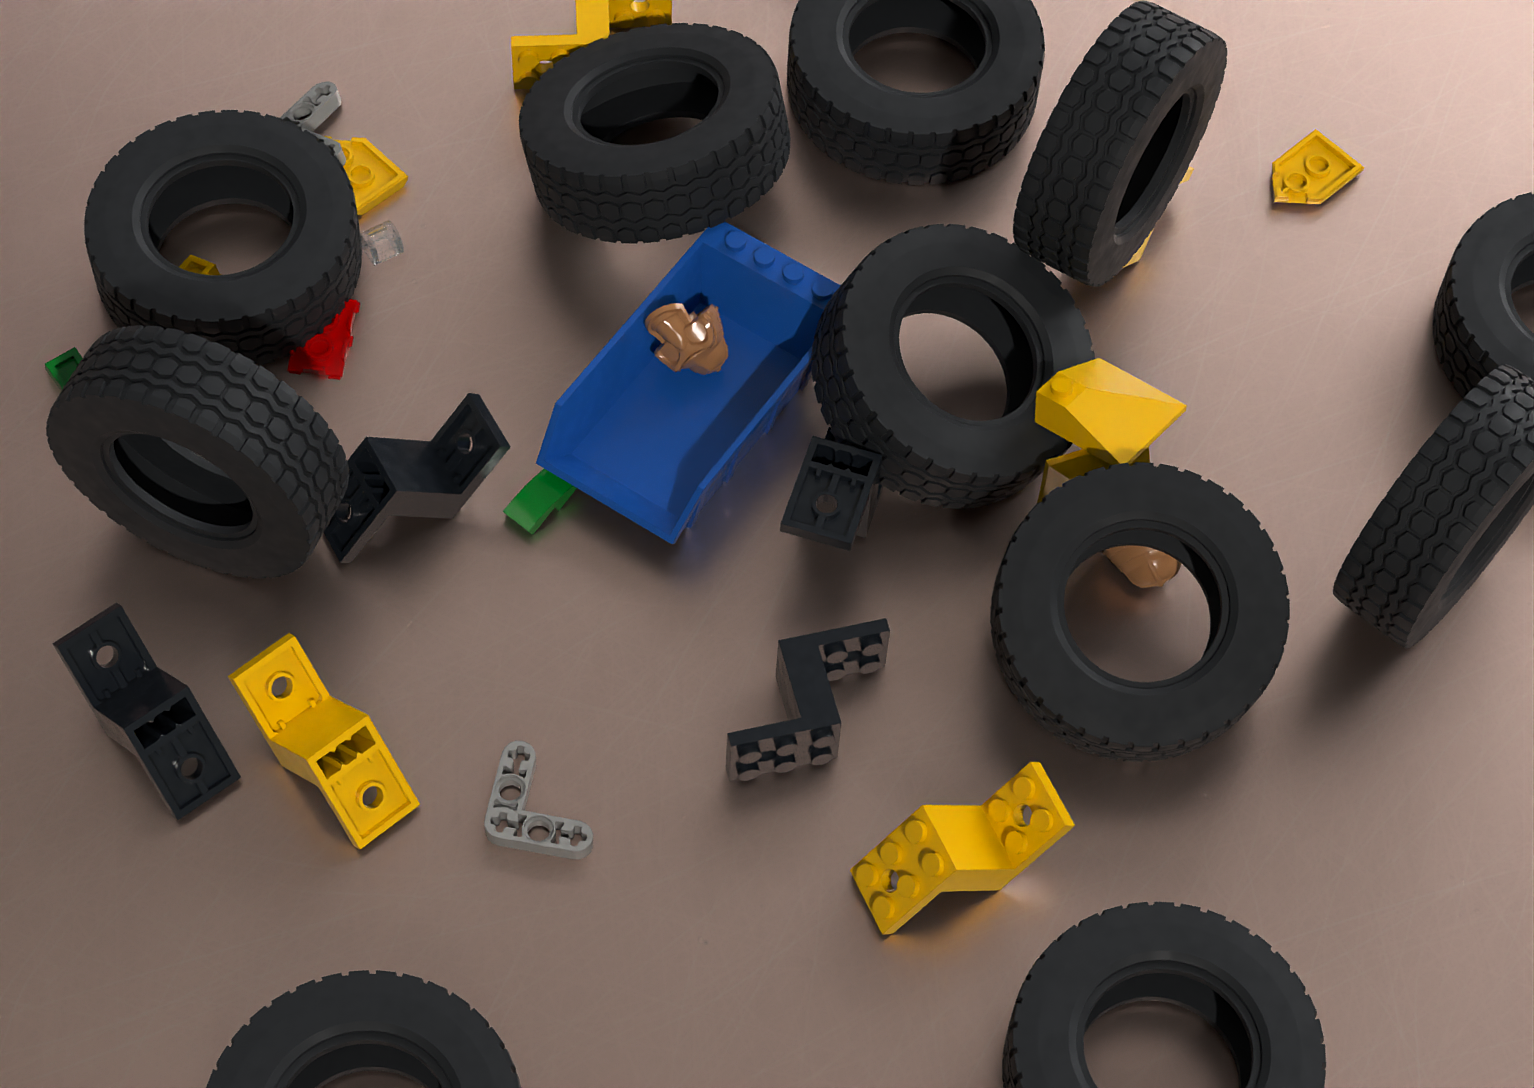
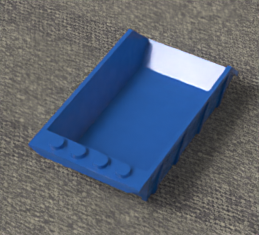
(668, 439)

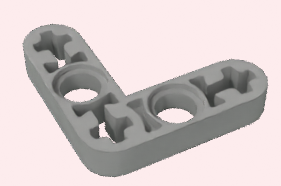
(319, 104)
(514, 812)

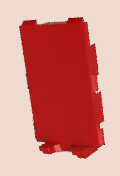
(327, 351)

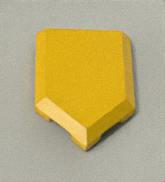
(1312, 171)
(370, 173)

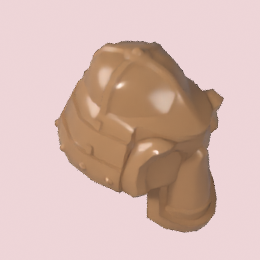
(688, 339)
(1143, 565)

